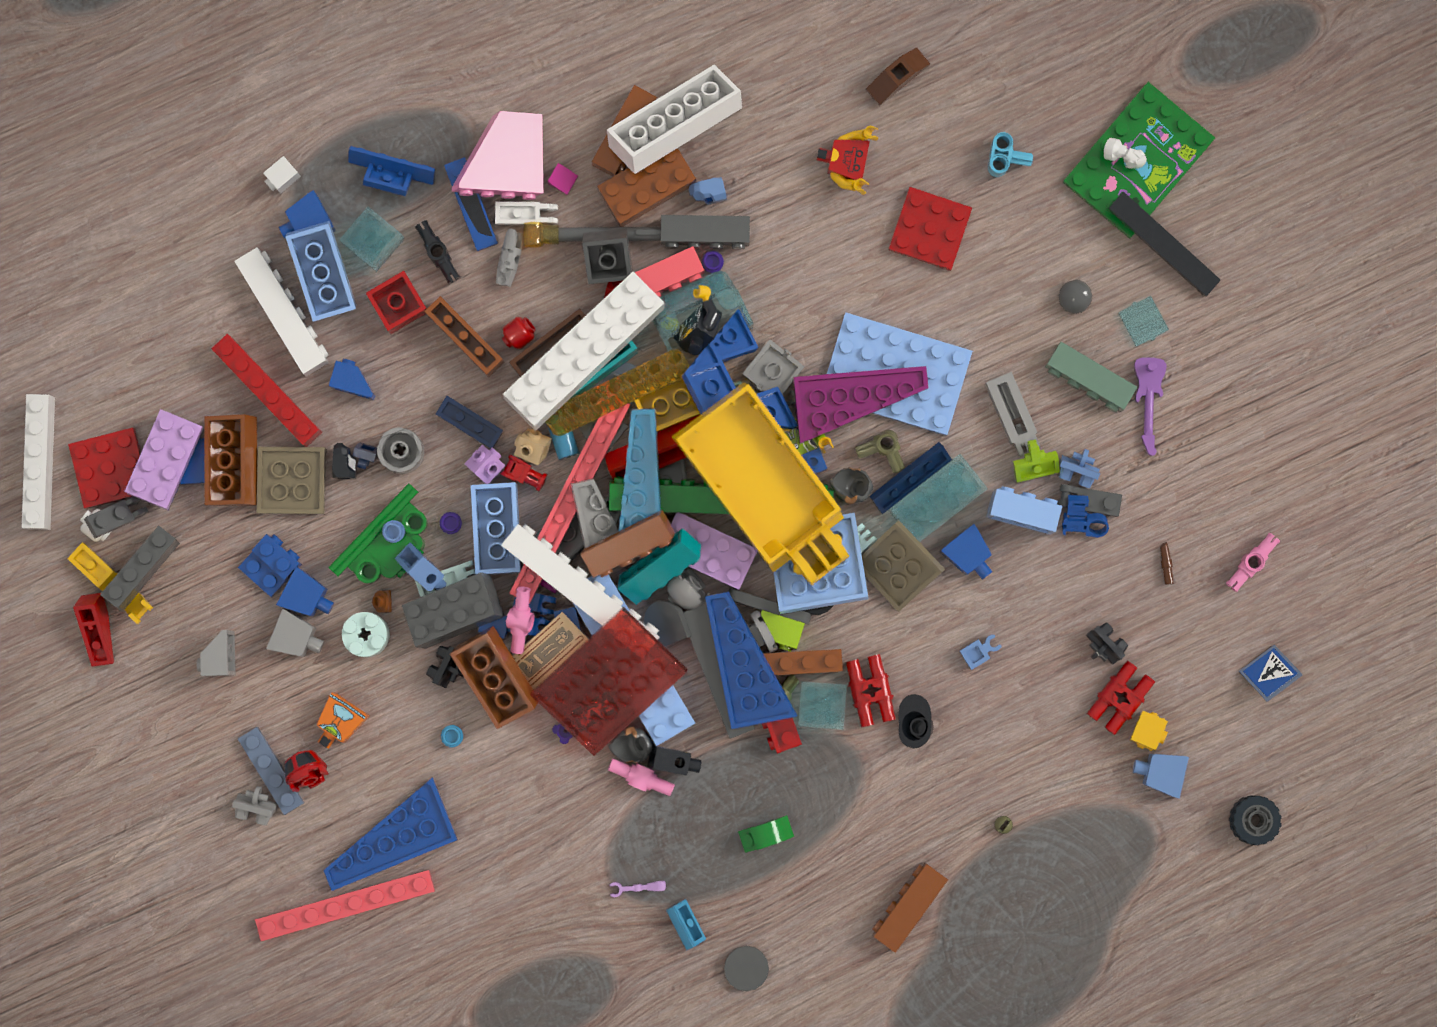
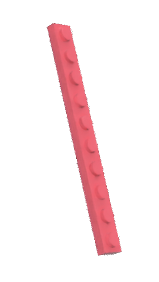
(564, 508)

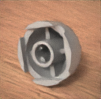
(687, 590)

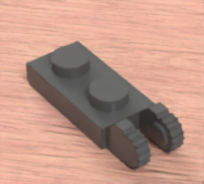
(113, 517)

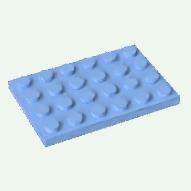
(877, 346)

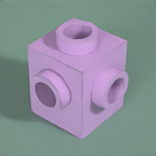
(485, 463)

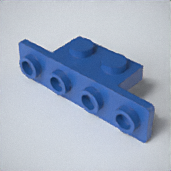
(389, 172)

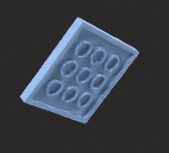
(840, 586)

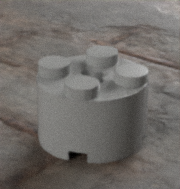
(389, 445)

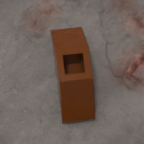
(897, 75)

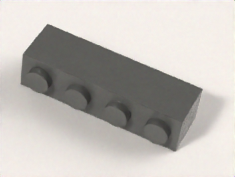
(705, 230)
(140, 568)

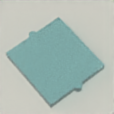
(1143, 321)

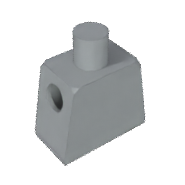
(294, 636)

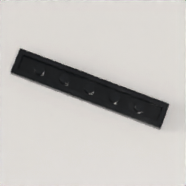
(1164, 244)

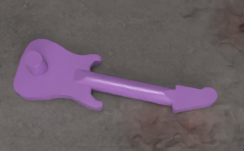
(1149, 375)

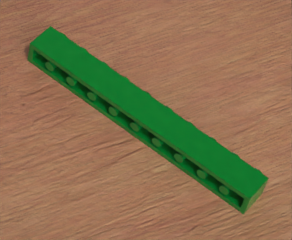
(677, 497)

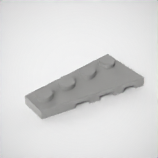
(592, 512)

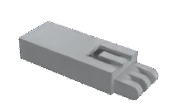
(1009, 406)

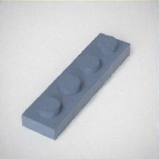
(270, 770)

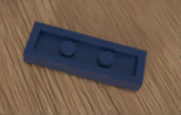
(469, 422)

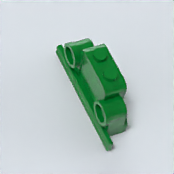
(371, 553)

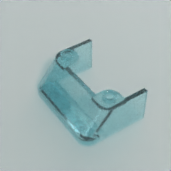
(683, 300)

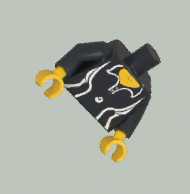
(701, 325)

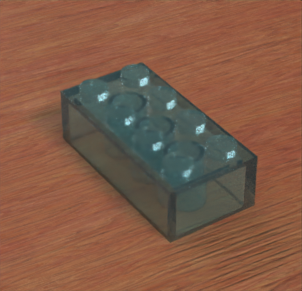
(938, 498)

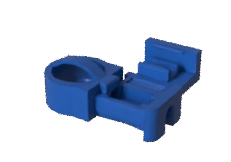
(1077, 522)

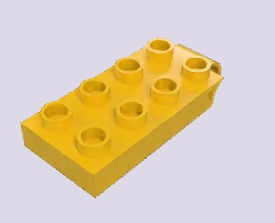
(765, 484)

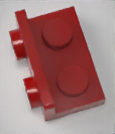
(783, 734)

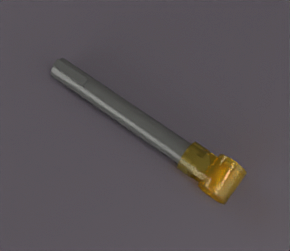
(537, 234)

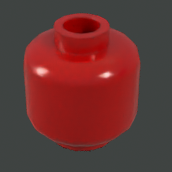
(518, 332)

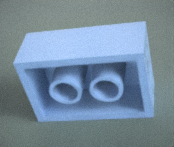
(1024, 510)

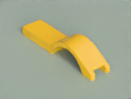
(102, 574)

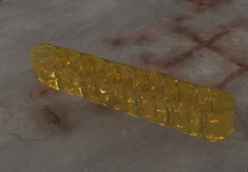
(618, 392)

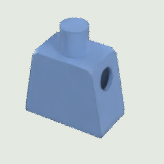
(1163, 773)

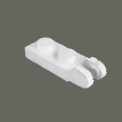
(521, 212)

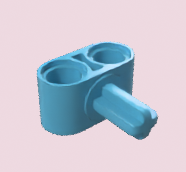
(1006, 155)

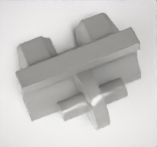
(255, 803)

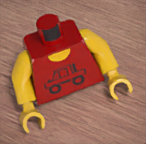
(848, 159)

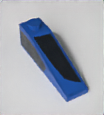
(472, 210)

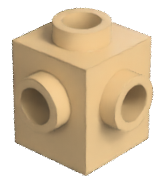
(532, 446)

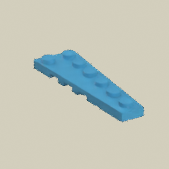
(641, 477)

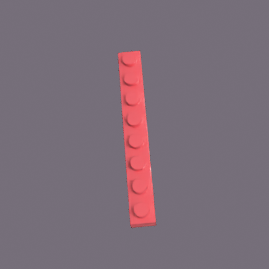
(345, 905)

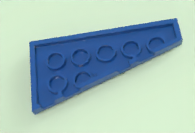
(747, 679)
(405, 833)

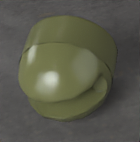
(1000, 821)

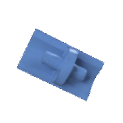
(1088, 472)

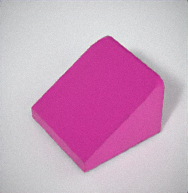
(562, 179)

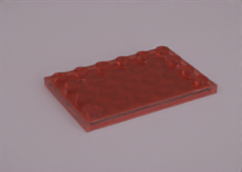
(608, 681)

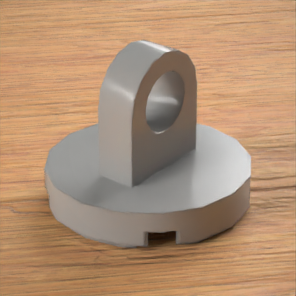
(761, 632)

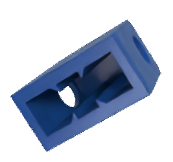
(304, 214)
(969, 552)
(304, 594)

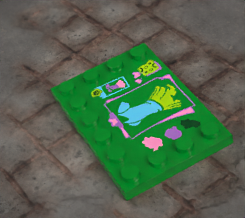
(1171, 147)

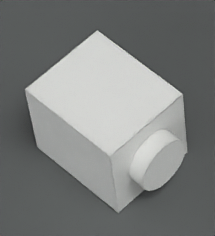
(281, 175)

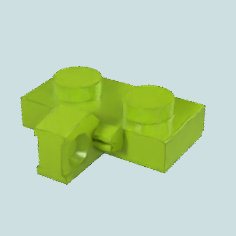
(1036, 463)

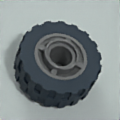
(1268, 820)

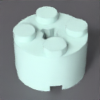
(354, 628)

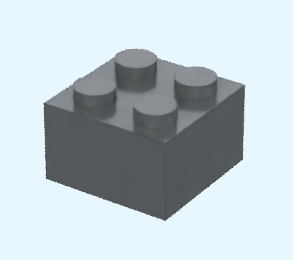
(607, 256)

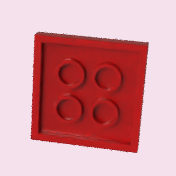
(930, 228)
(105, 466)

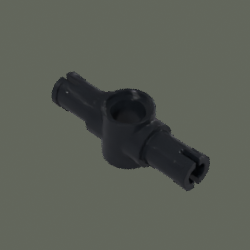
(432, 241)

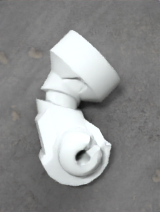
(1133, 158)

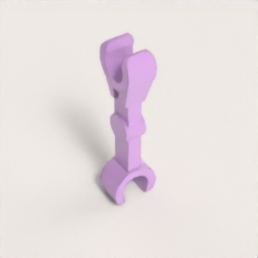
(653, 886)

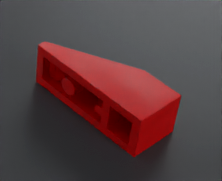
(95, 628)

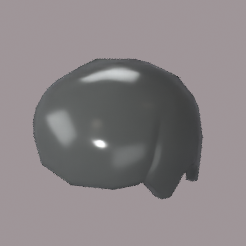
(1075, 296)

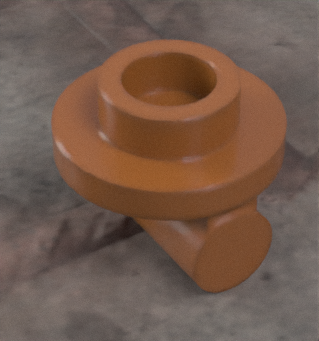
(382, 601)

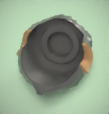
(852, 485)
(631, 745)

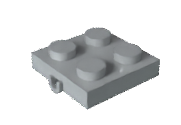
(773, 368)

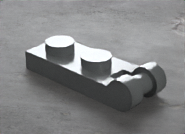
(1099, 501)

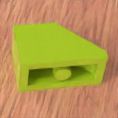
(783, 630)

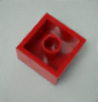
(397, 302)

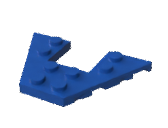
(710, 381)

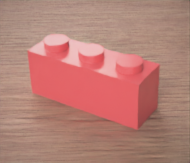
(672, 272)

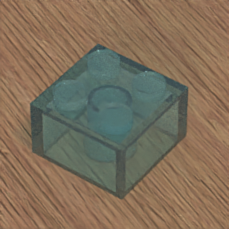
(372, 239)
(822, 705)

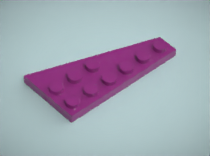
(841, 398)

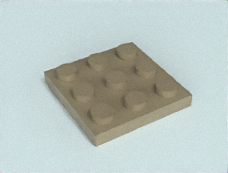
(291, 480)
(899, 566)

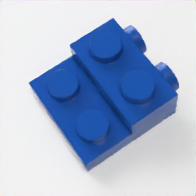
(270, 564)

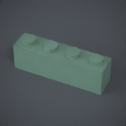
(1091, 377)

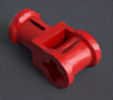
(522, 472)

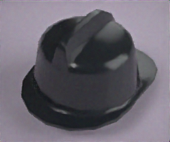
(915, 721)

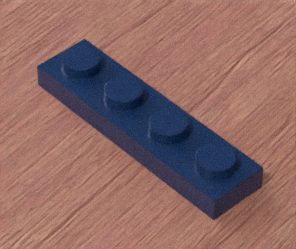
(910, 477)

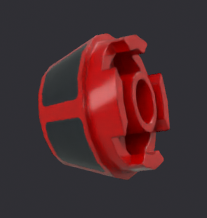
(305, 769)

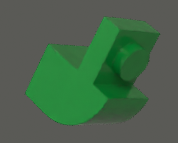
(766, 834)

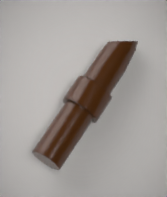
(1166, 564)

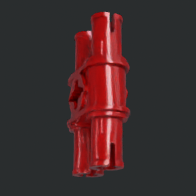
(1133, 697)
(863, 701)

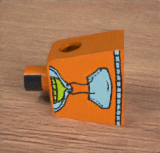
(339, 720)

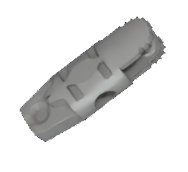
(509, 257)

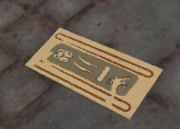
(549, 649)

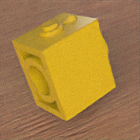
(1149, 731)

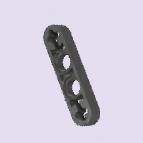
(767, 605)

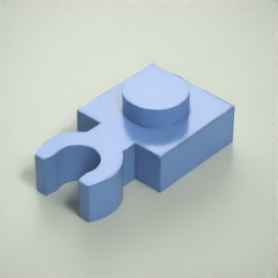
(976, 653)

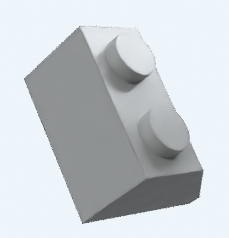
(218, 656)

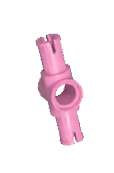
(1261, 554)
(520, 620)
(641, 777)

